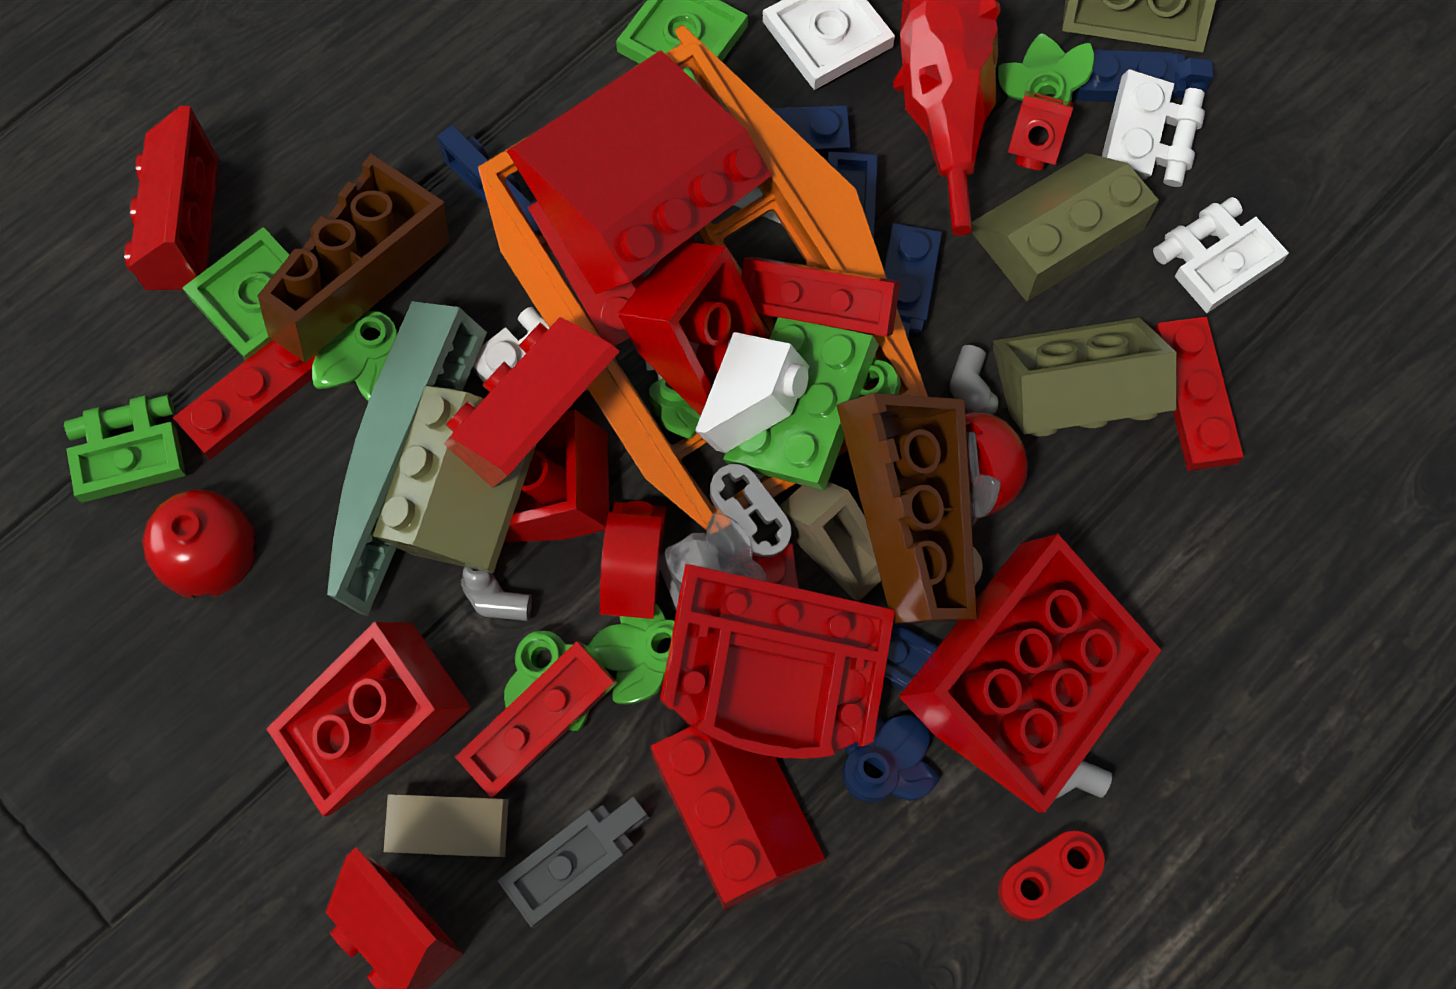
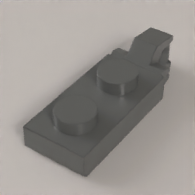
(572, 860)

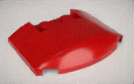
(775, 665)

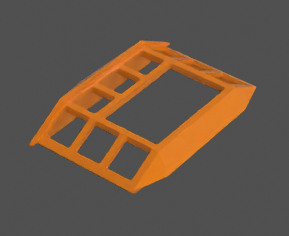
(805, 194)

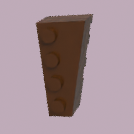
(353, 258)
(915, 501)

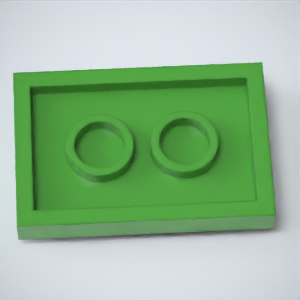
(809, 440)

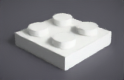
(827, 35)

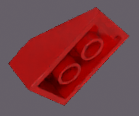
(687, 317)
(565, 484)
(367, 714)
(387, 926)

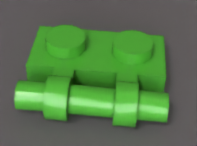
(126, 460)

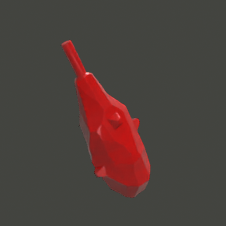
(950, 85)

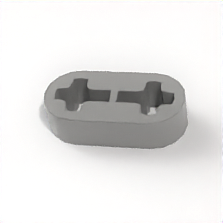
(760, 502)

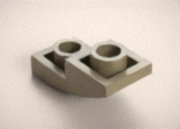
(446, 825)

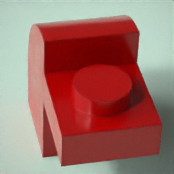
(632, 559)

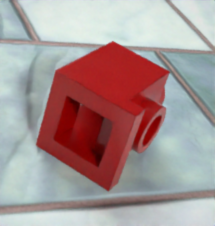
(1045, 112)

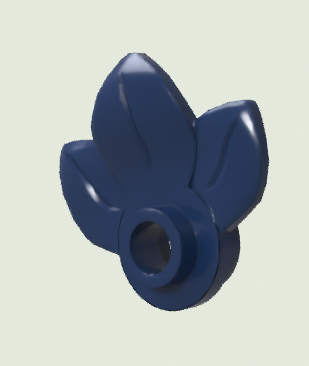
(896, 757)

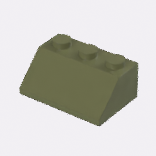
(1152, 22)
(1065, 222)
(1086, 376)
(438, 502)

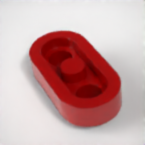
(1052, 874)

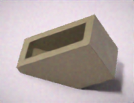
(834, 536)

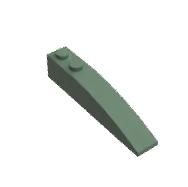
(433, 350)

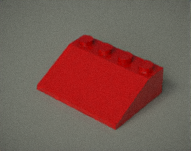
(637, 170)
(1034, 672)

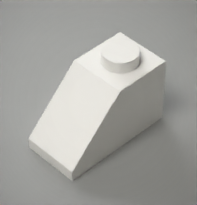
(751, 390)

